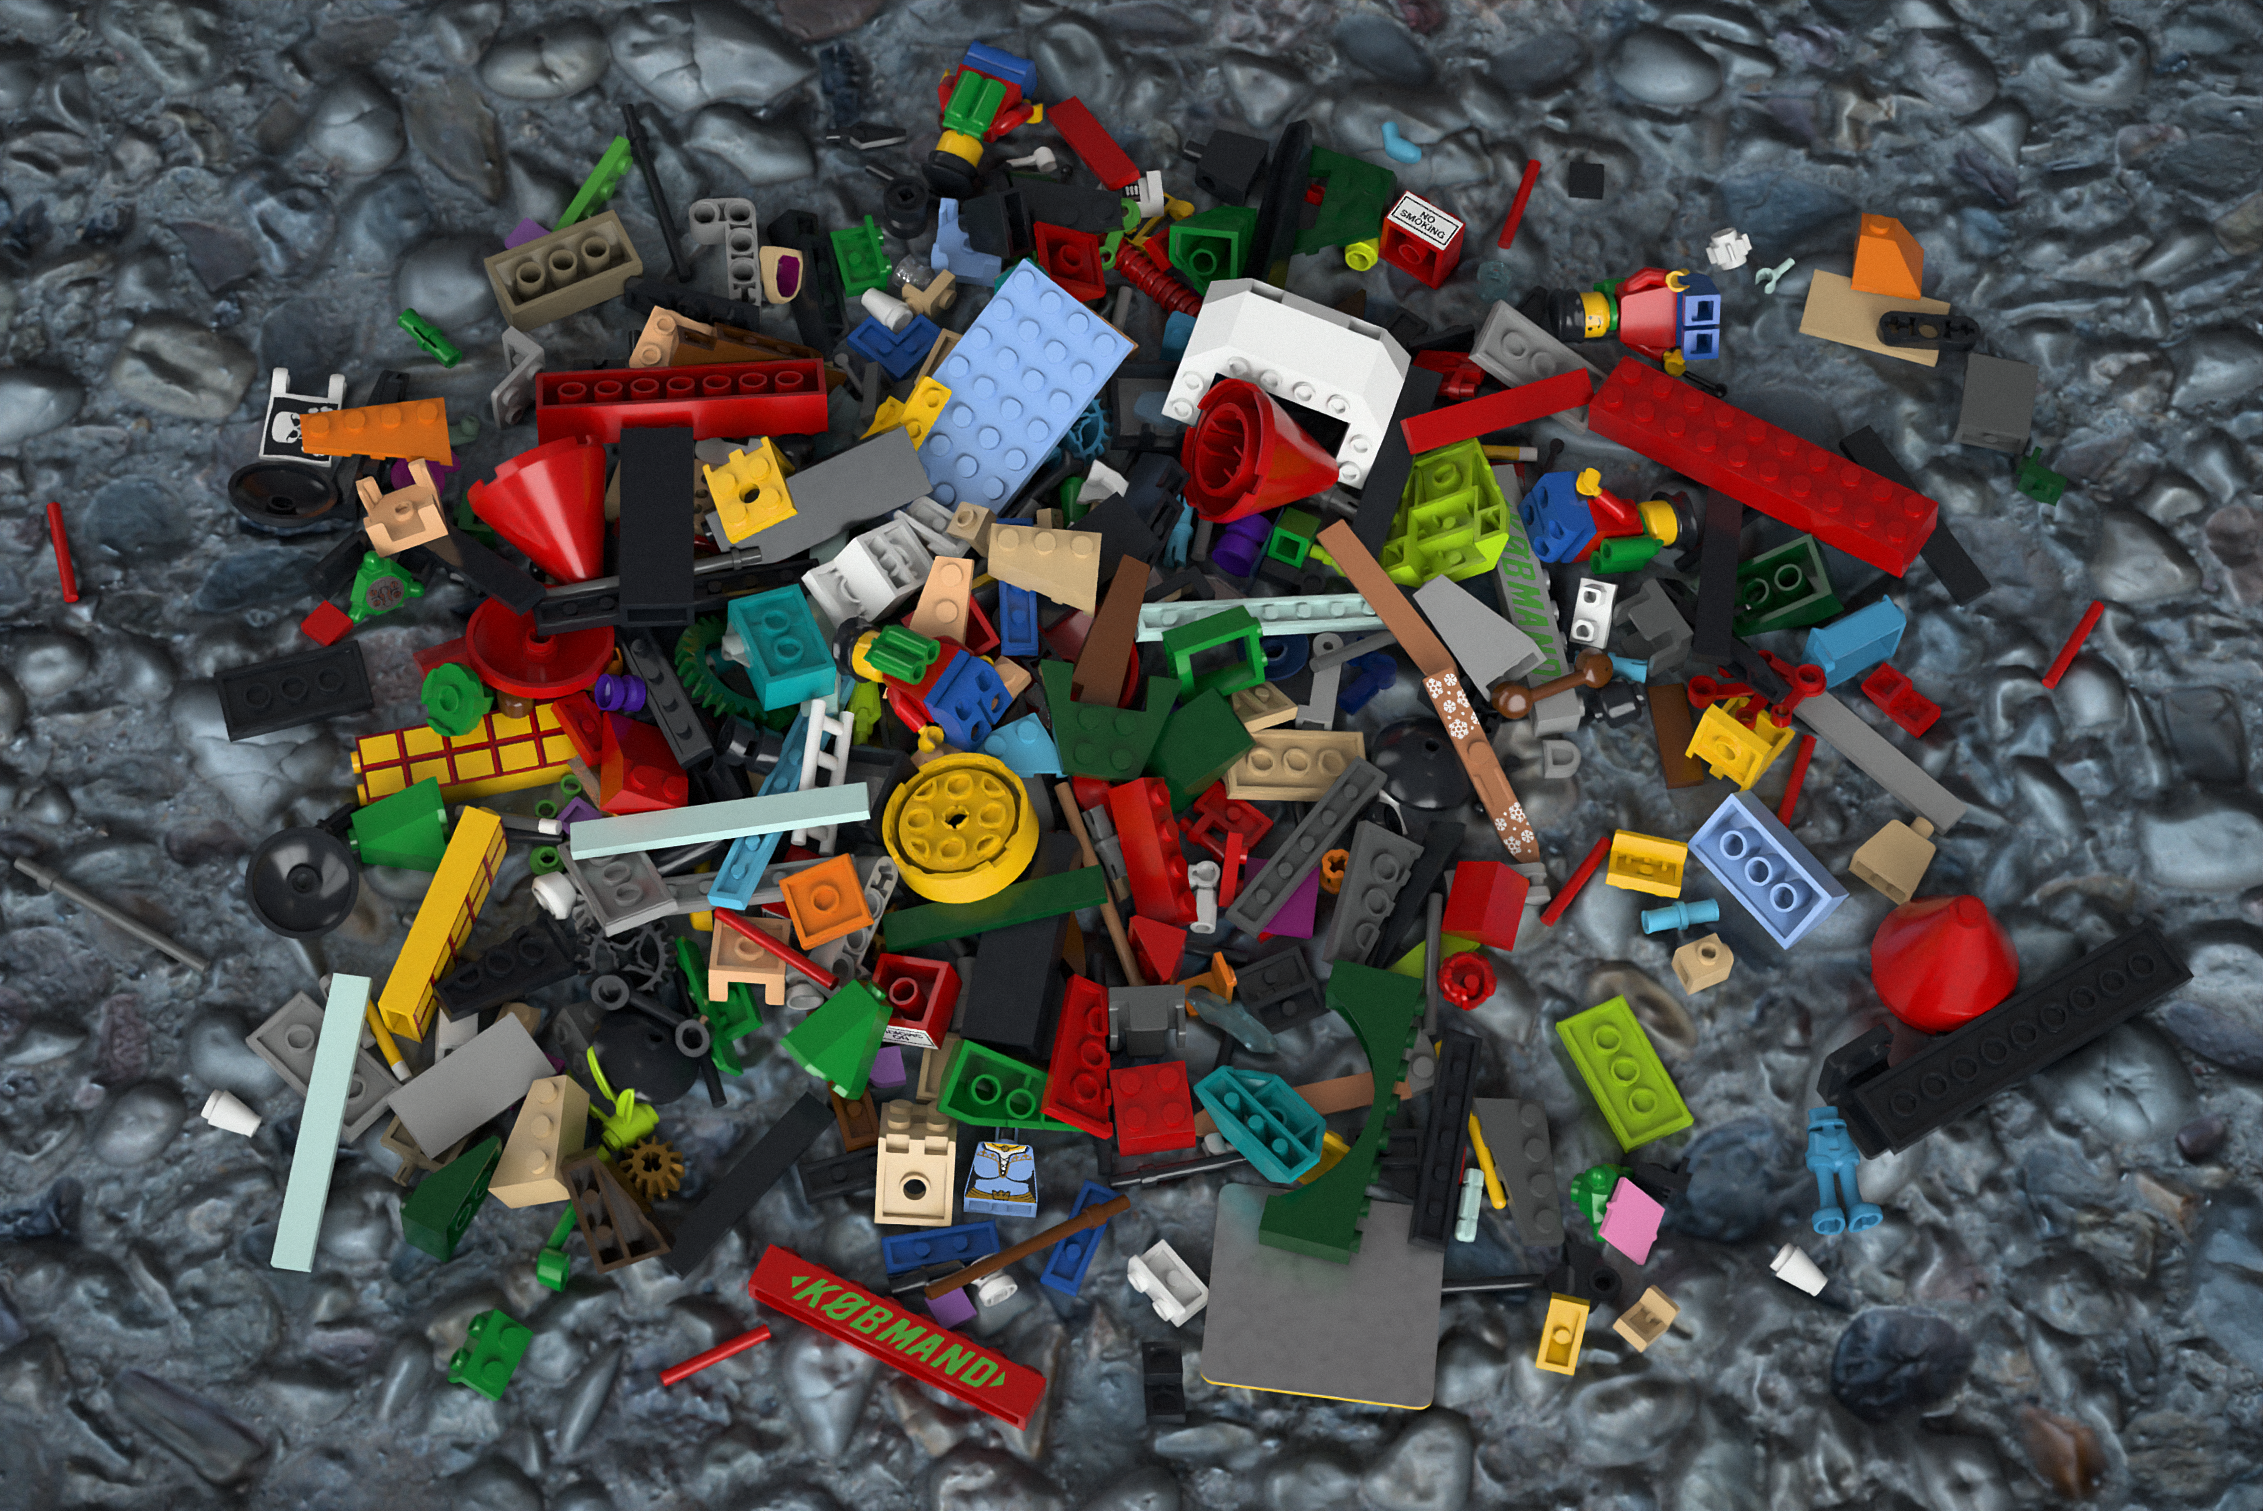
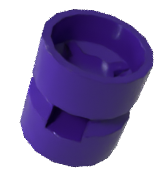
(1241, 545)

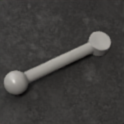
(842, 362)

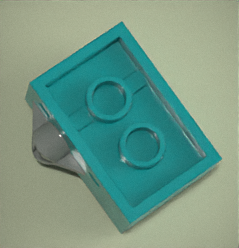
(779, 647)

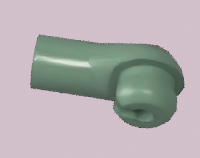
(465, 432)

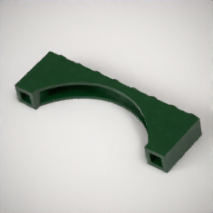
(1327, 1212)

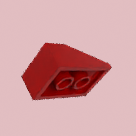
(638, 769)

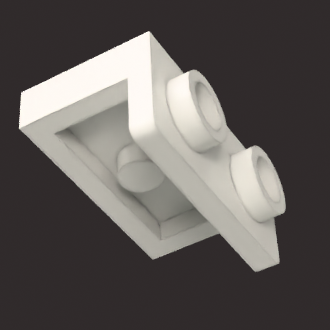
(930, 524)
(1168, 1283)

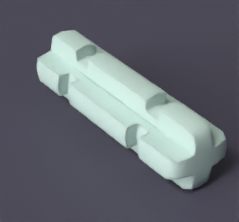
(1469, 1205)

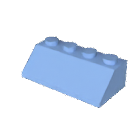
(1767, 868)

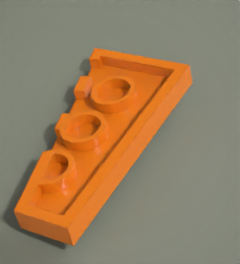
(382, 431)

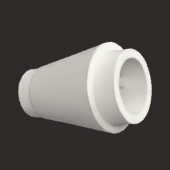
(887, 310)
(230, 1113)
(1798, 1269)

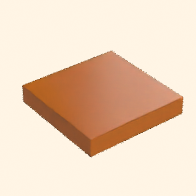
(826, 901)

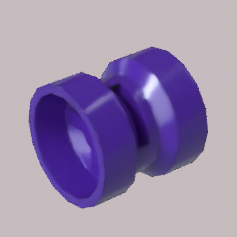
(623, 693)

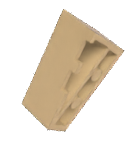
(1048, 562)
(544, 1133)

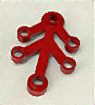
(1807, 681)

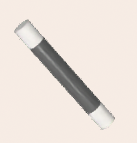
(523, 822)

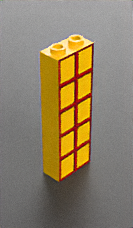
(488, 761)
(444, 922)

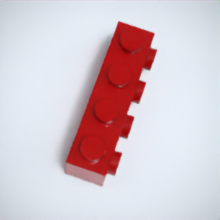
(1153, 852)

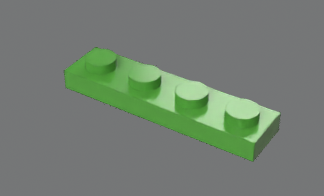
(599, 185)

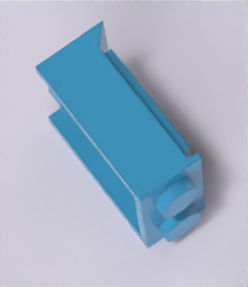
(1855, 641)

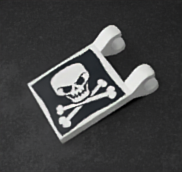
(282, 426)

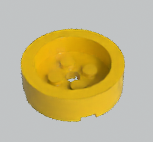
(982, 850)

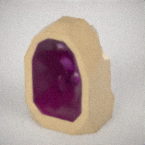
(780, 273)

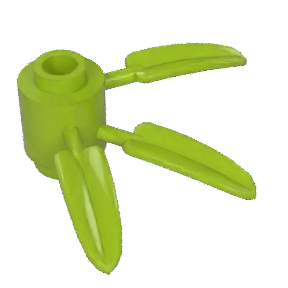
(631, 1118)

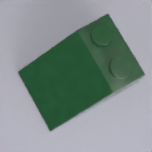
(1785, 588)
(1197, 748)
(449, 1200)

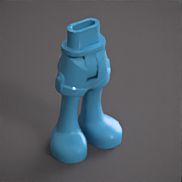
(1831, 1153)

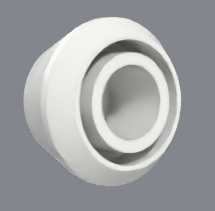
(556, 893)

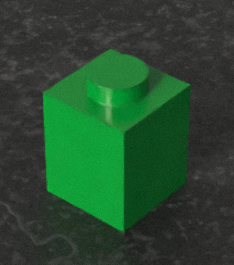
(1294, 537)

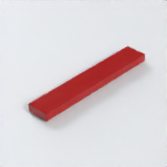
(1497, 411)

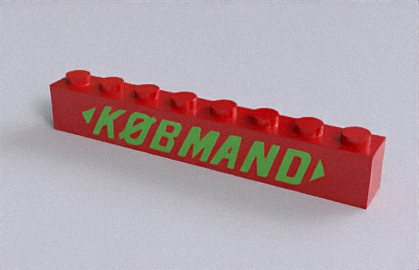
(898, 1336)

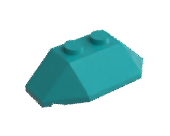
(1264, 1121)

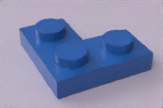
(896, 353)

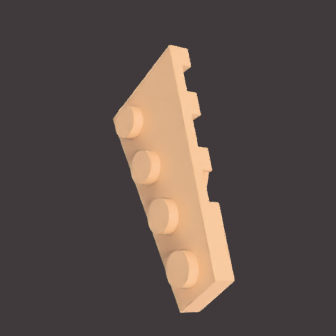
(945, 600)

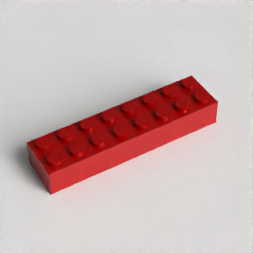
(711, 398)

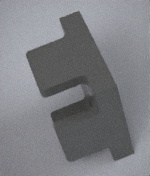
(1662, 632)
(1144, 1015)

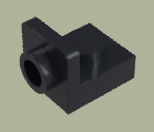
(1660, 1183)

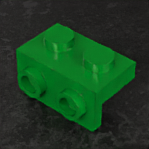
(861, 258)
(489, 1353)

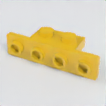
(916, 414)

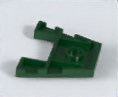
(1352, 204)
(1104, 739)

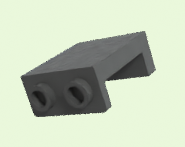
(1996, 403)

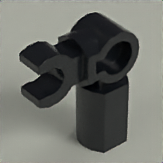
(1289, 577)

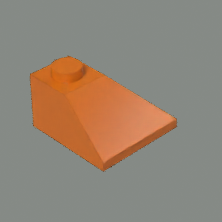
(1886, 258)

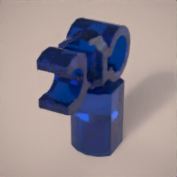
(1378, 673)

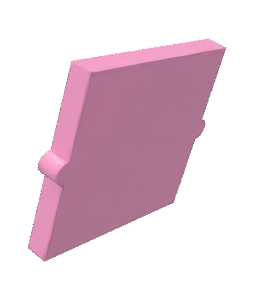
(1631, 1221)

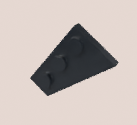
(1072, 206)

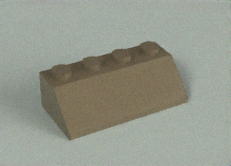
(563, 271)

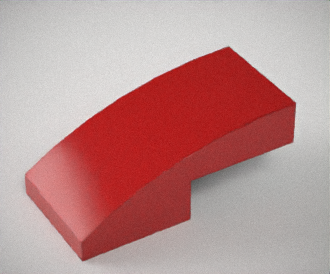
(1898, 700)

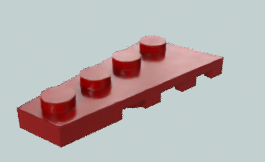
(1079, 1061)

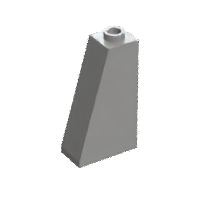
(1478, 637)

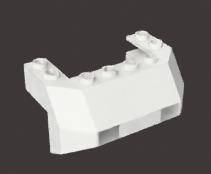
(1299, 355)

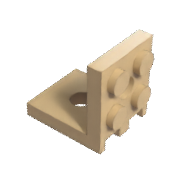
(921, 1146)

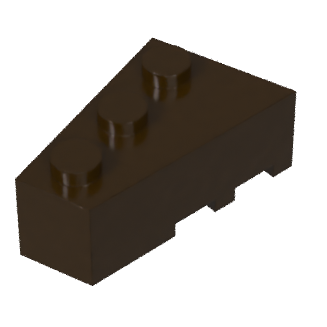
(612, 1212)

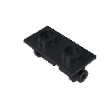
(339, 565)

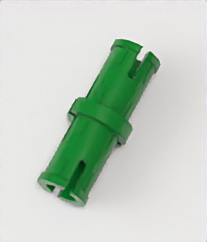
(429, 338)

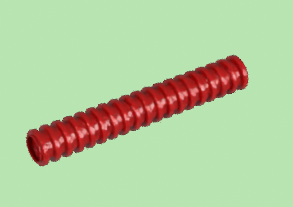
(1151, 279)

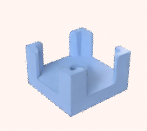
(955, 254)

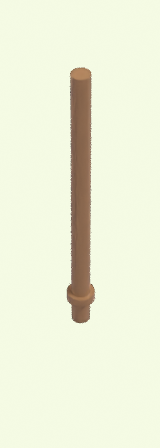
(1108, 909)

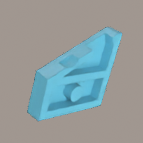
(1023, 748)

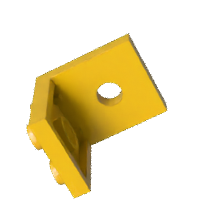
(755, 470)
(1736, 749)

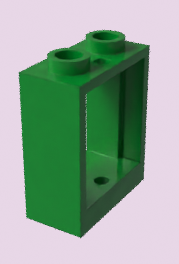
(1207, 633)

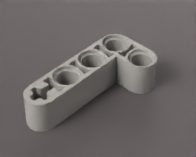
(736, 235)
(845, 953)

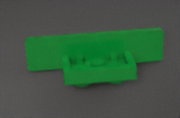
(730, 1018)

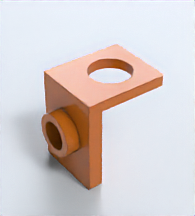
(1218, 981)

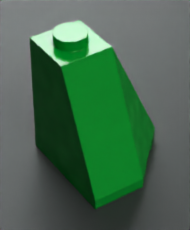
(1212, 244)
(403, 829)
(843, 1037)

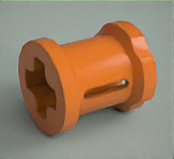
(1333, 869)

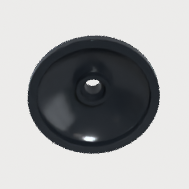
(282, 494)
(1416, 775)
(275, 890)
(643, 1056)

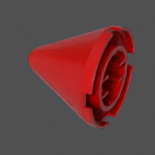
(1250, 455)
(551, 507)
(1943, 962)

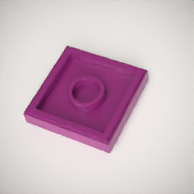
(1298, 913)

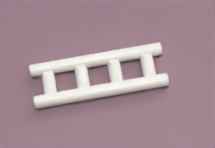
(835, 763)

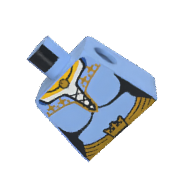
(1002, 1177)

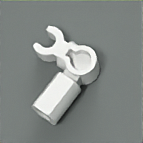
(1205, 883)

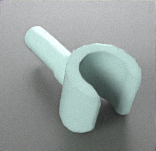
(1773, 275)

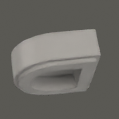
(1560, 758)

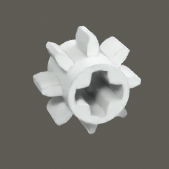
(1728, 248)

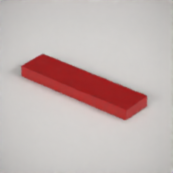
(1093, 144)

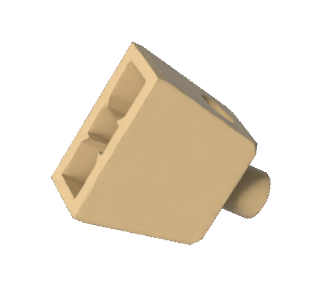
(1896, 858)

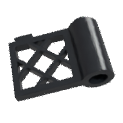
(680, 859)

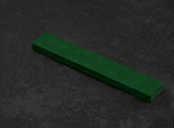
(1007, 907)

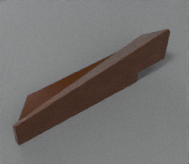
(737, 345)
(1108, 643)

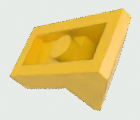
(1562, 1333)

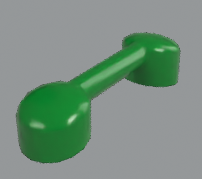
(552, 1262)

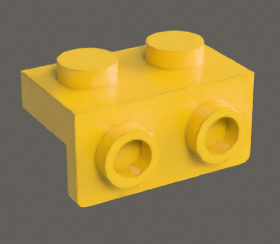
(1646, 863)

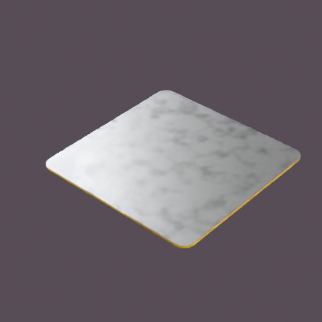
(1318, 1323)

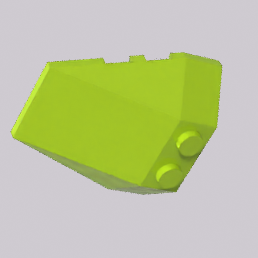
(1448, 518)

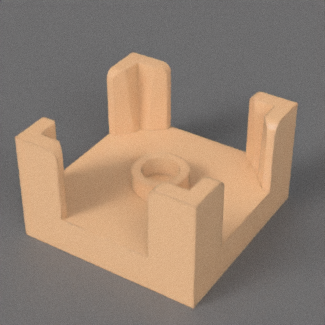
(406, 515)
(741, 960)

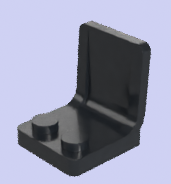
(1849, 1069)

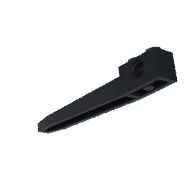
(1280, 208)

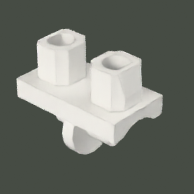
(1593, 612)

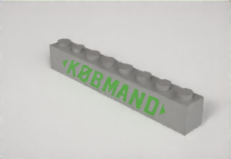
(1525, 603)

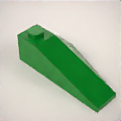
(994, 1090)

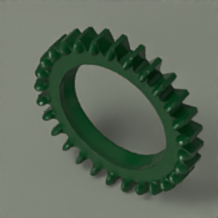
(692, 661)

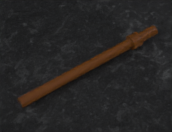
(1091, 1218)

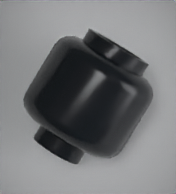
(1617, 702)

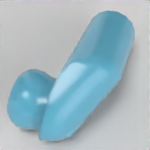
(1397, 147)

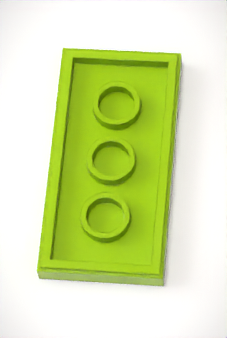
(1624, 1074)

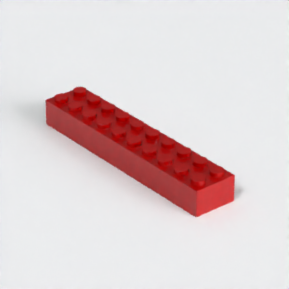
(1763, 466)

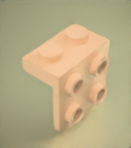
(657, 337)

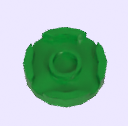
(455, 699)

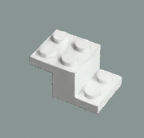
(871, 574)

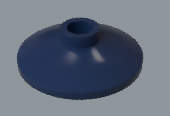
(1290, 654)

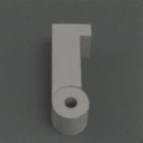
(1324, 688)

